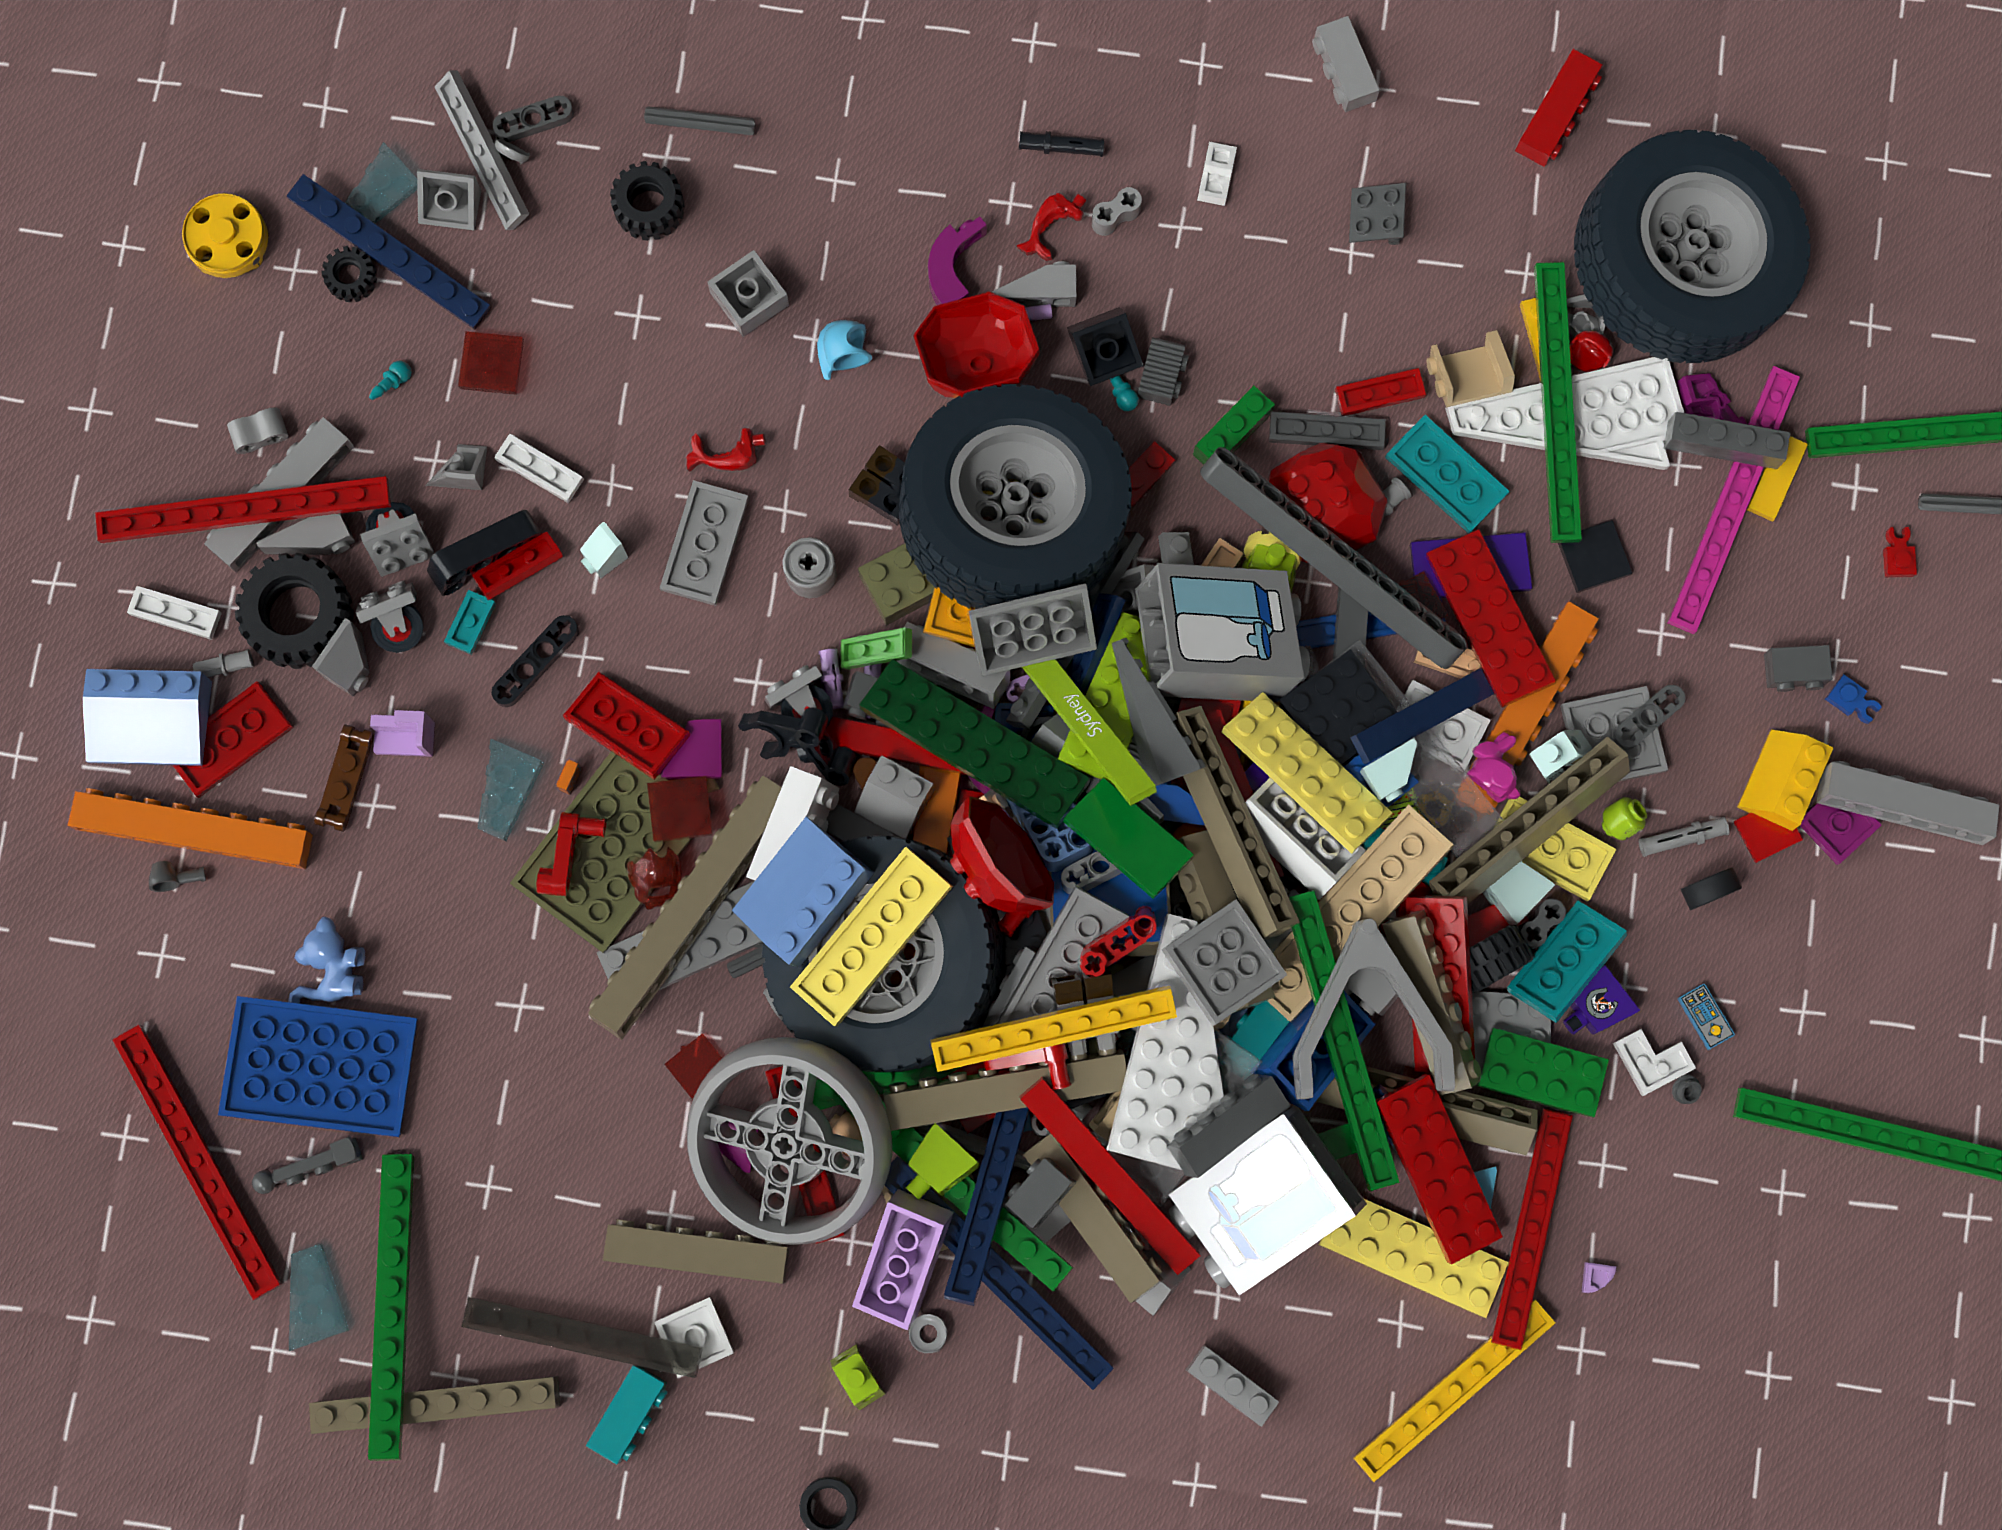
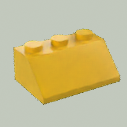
(1785, 778)

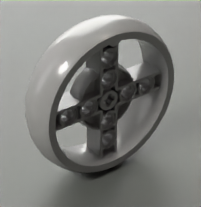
(773, 1218)

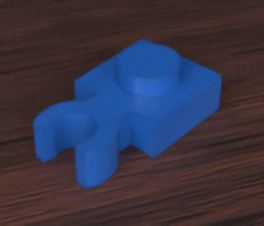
(1848, 697)

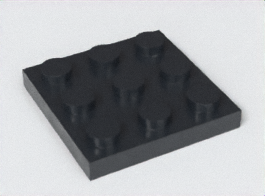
(1338, 705)

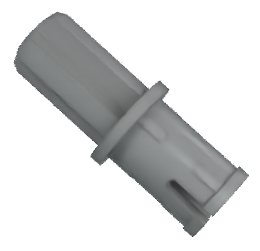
(225, 663)

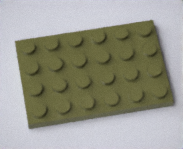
(600, 891)

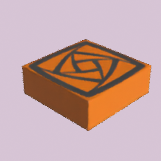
(568, 776)

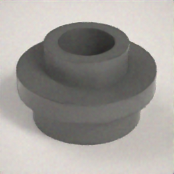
(1686, 1089)

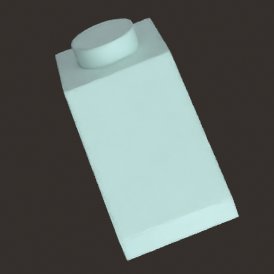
(602, 551)
(1390, 772)

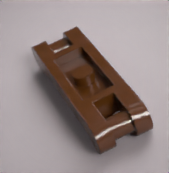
(344, 778)

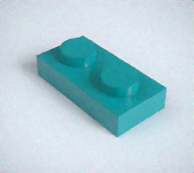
(470, 622)

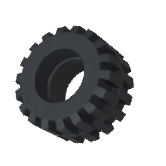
(647, 179)
(1498, 957)

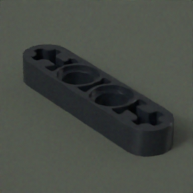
(531, 658)

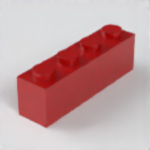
(1558, 107)

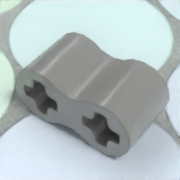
(1116, 211)
(257, 430)

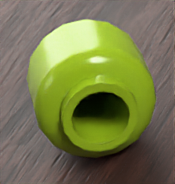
(1624, 818)

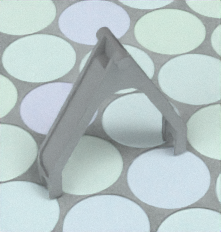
(1370, 950)

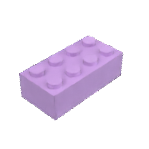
(902, 1259)

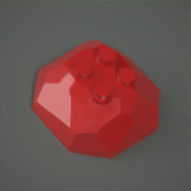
(976, 344)
(1335, 490)
(998, 859)

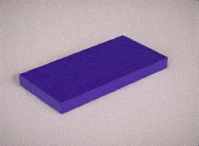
(1507, 550)

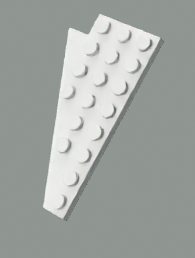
(1617, 414)
(1170, 1068)

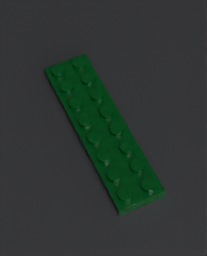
(974, 743)

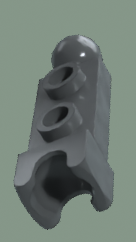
(341, 1153)

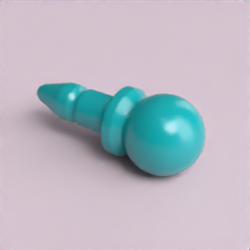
(398, 373)
(1125, 397)

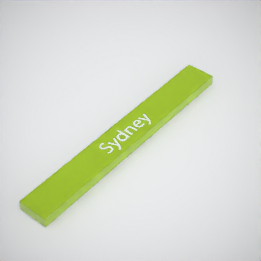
(1091, 731)

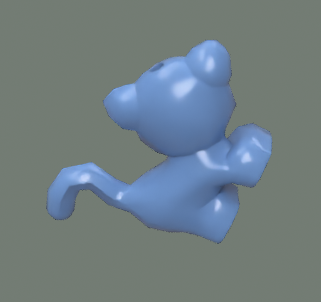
(325, 950)

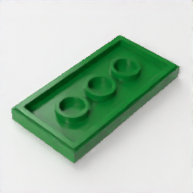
(1128, 838)

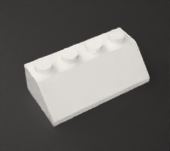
(1299, 839)

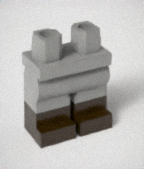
(1068, 994)

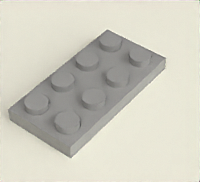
(704, 543)

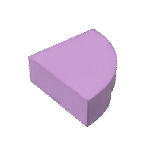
(1596, 1276)

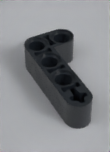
(467, 556)

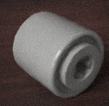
(811, 582)

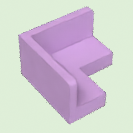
(403, 734)

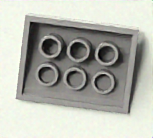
(1033, 629)

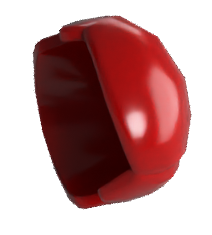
(1590, 351)

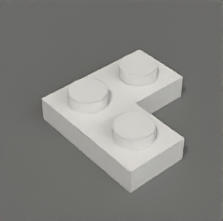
(1652, 1070)

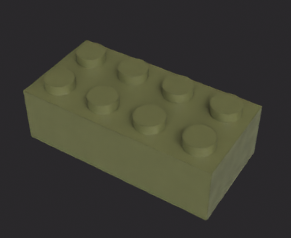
(895, 584)

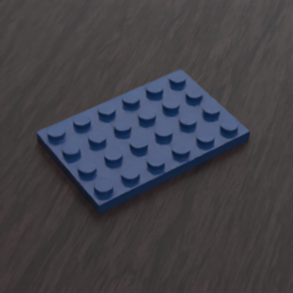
(318, 1066)

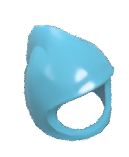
(842, 347)

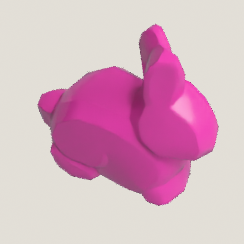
(1492, 772)

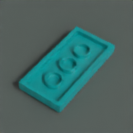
(1447, 474)
(1567, 961)

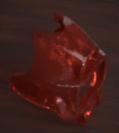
(655, 872)

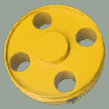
(225, 235)

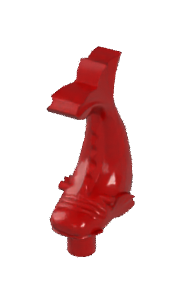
(1051, 209)
(738, 459)

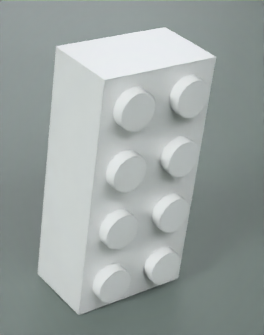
(799, 797)

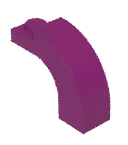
(946, 249)

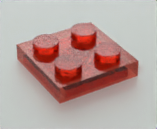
(491, 363)
(680, 809)

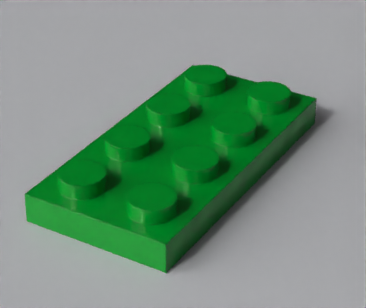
(1543, 1072)

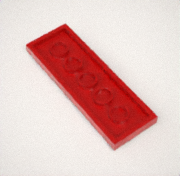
(1490, 618)
(1451, 934)
(1438, 1169)

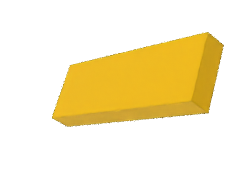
(1776, 482)

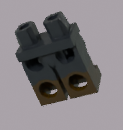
(880, 484)

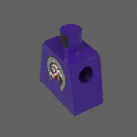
(1600, 1004)

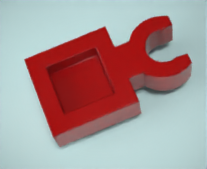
(1899, 559)

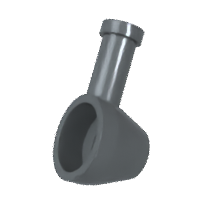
(164, 877)

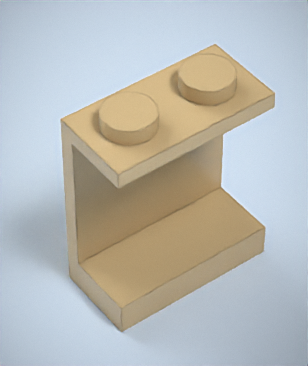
(1472, 373)

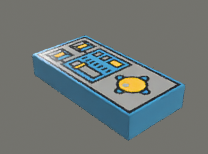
(1706, 1016)

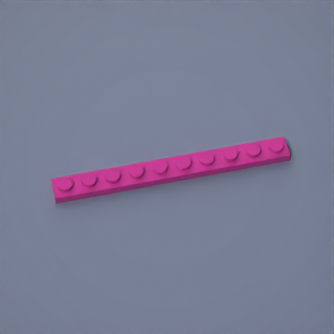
(1729, 509)

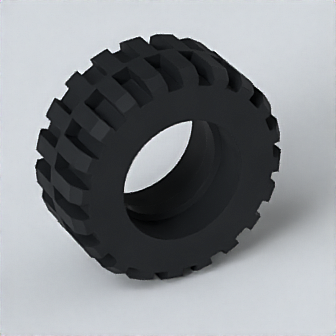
(265, 588)

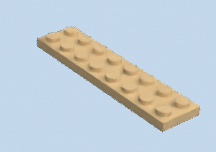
(1367, 890)

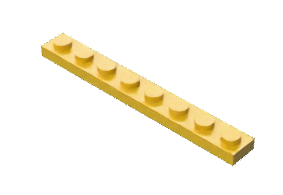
(1053, 1028)
(1446, 1398)

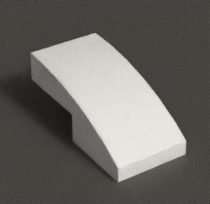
(1217, 173)

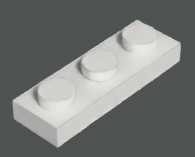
(539, 468)
(174, 612)

